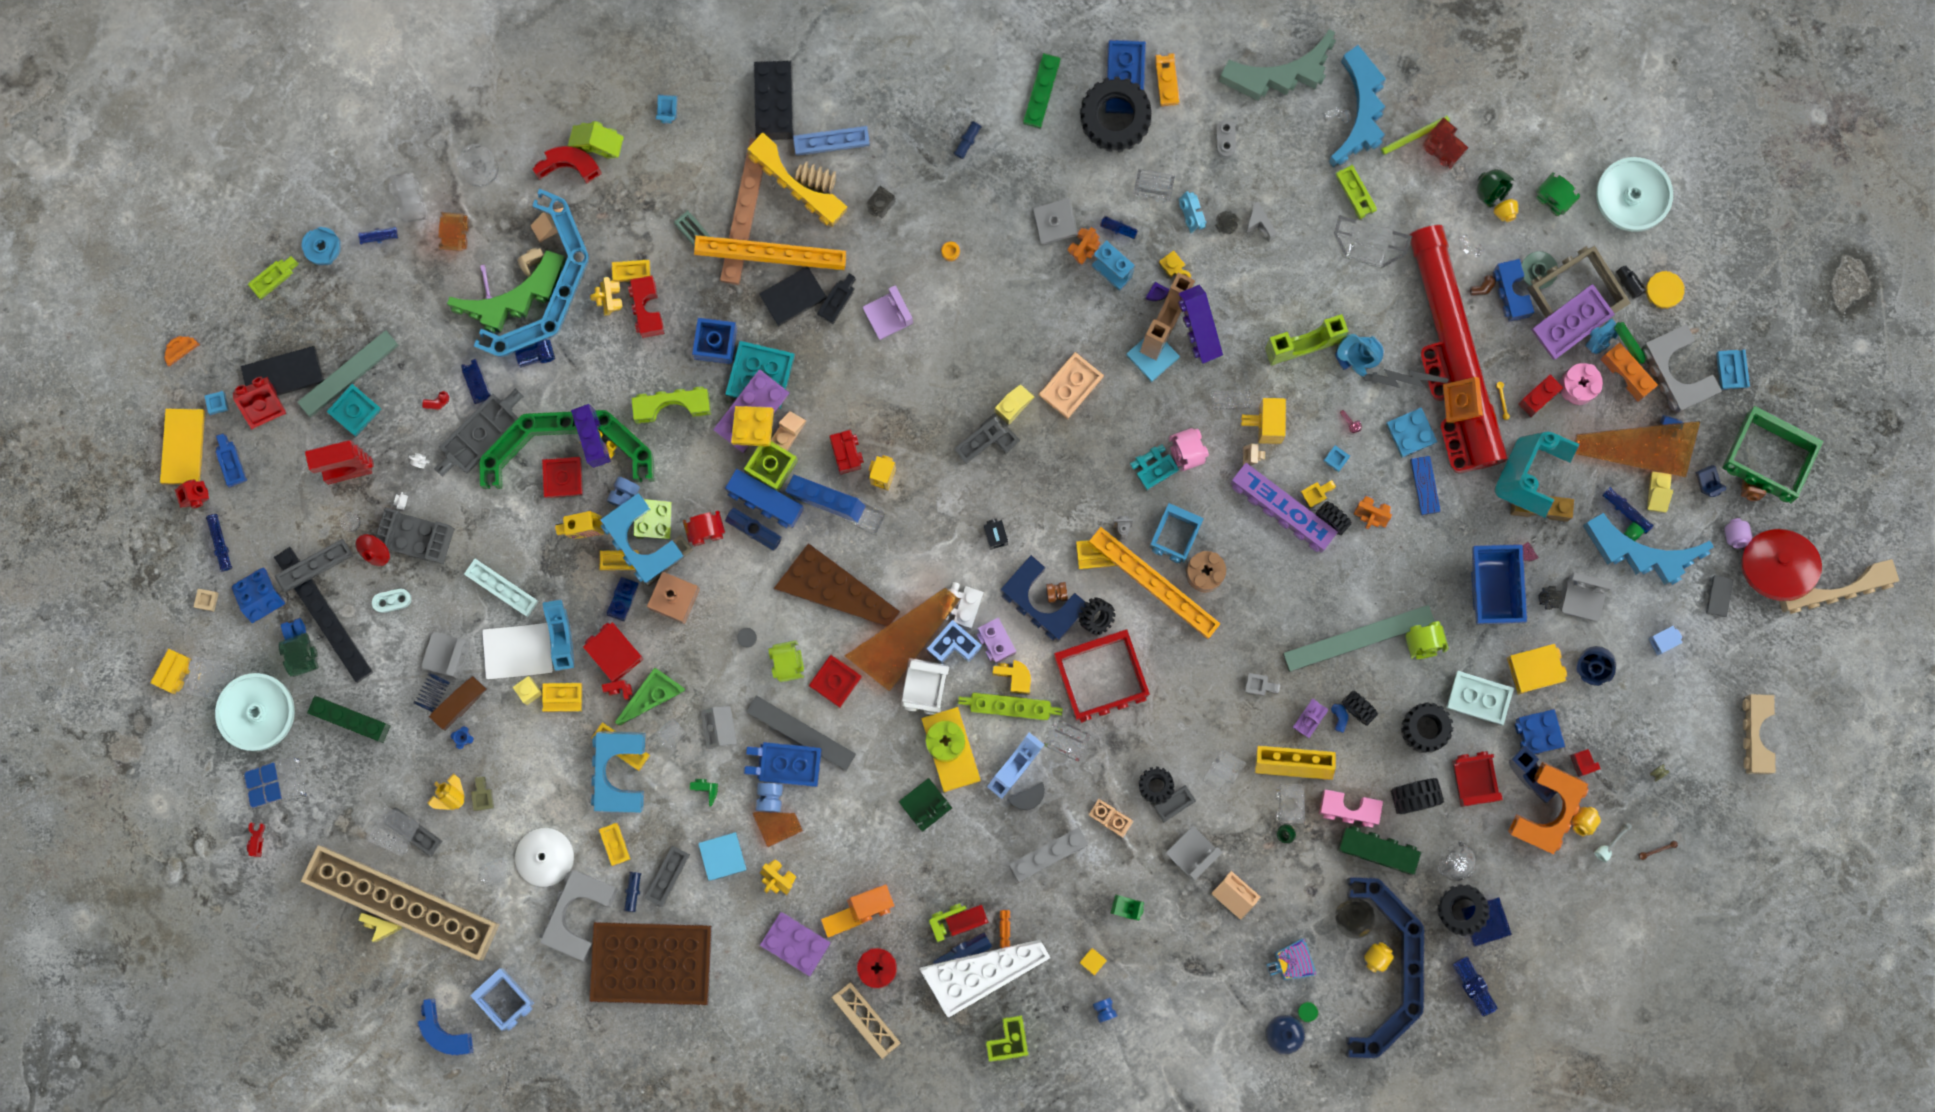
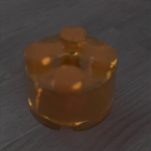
(452, 231)

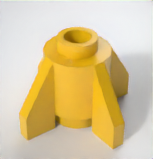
(449, 795)

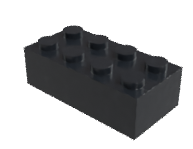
(774, 99)

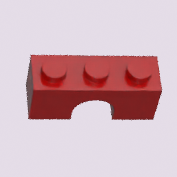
(642, 291)

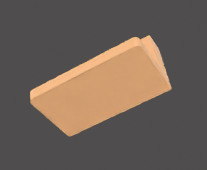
(1236, 895)

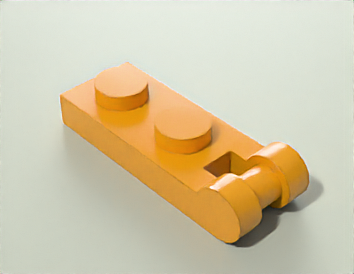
(1167, 80)

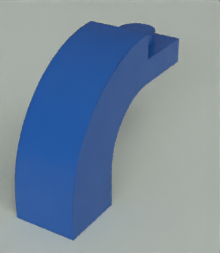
(437, 1037)

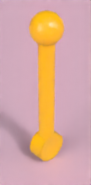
(1499, 386)

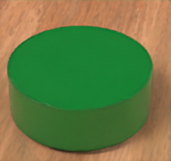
(1307, 1012)

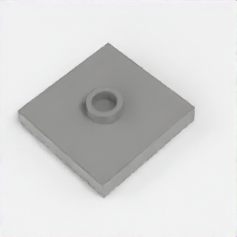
(1055, 221)

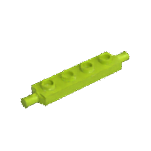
(1010, 706)

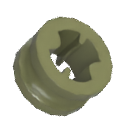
(1659, 772)

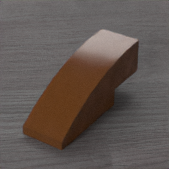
(457, 703)

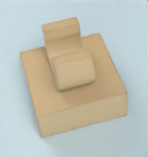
(1252, 455)

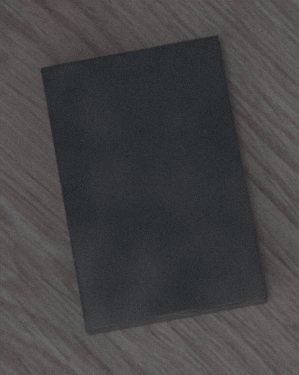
(793, 296)

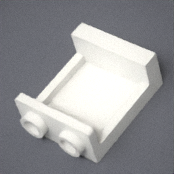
(924, 686)

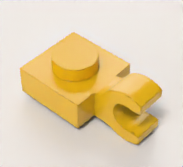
(1315, 494)

